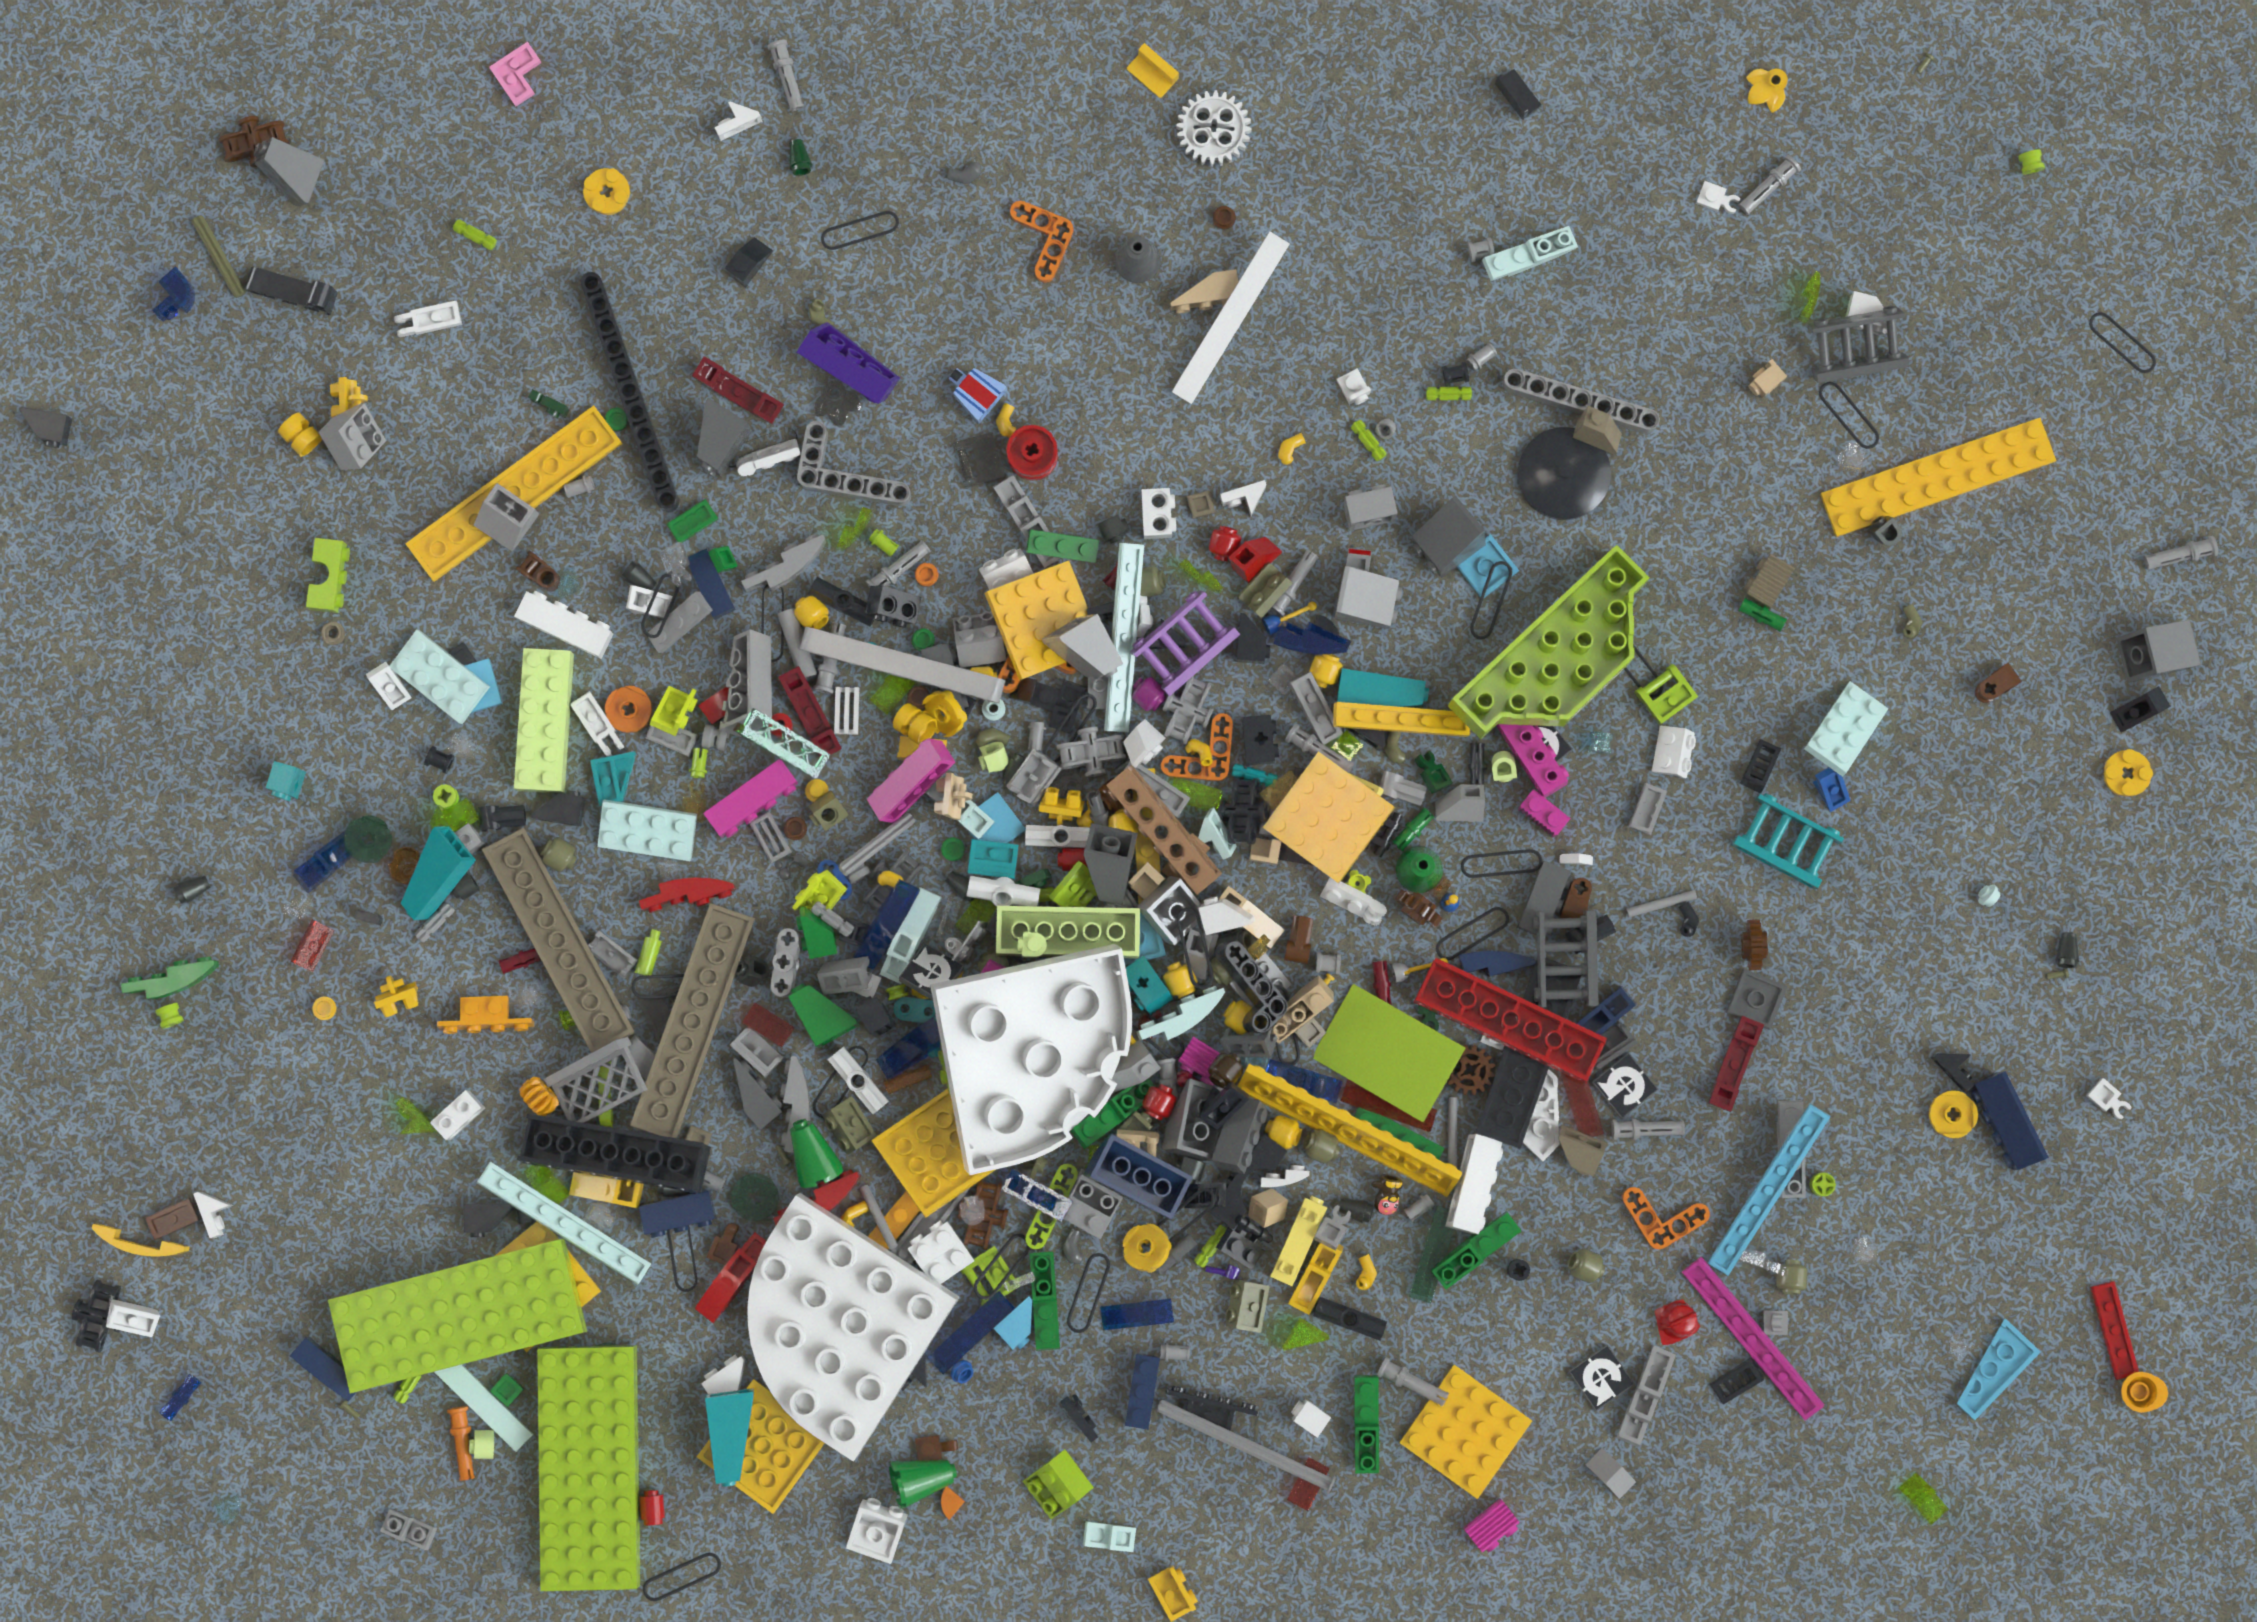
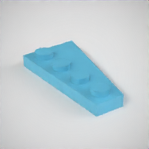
(2000, 1365)

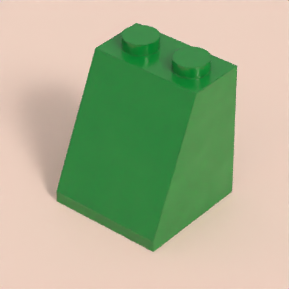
(820, 1015)

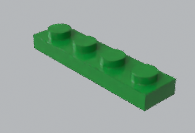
(1400, 1132)

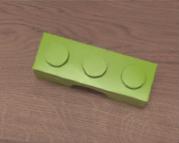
(328, 596)

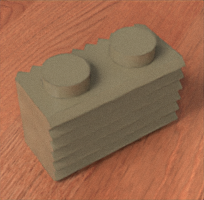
(1769, 581)

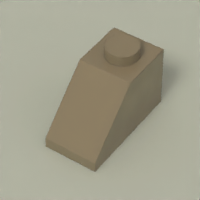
(1598, 430)
(1581, 1150)

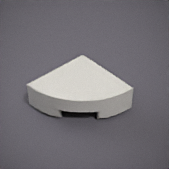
(1579, 859)

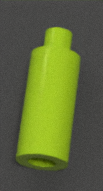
(648, 954)

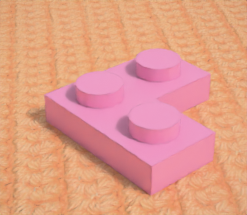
(510, 72)

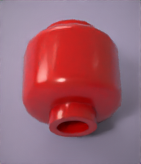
(1224, 542)
(1159, 1102)

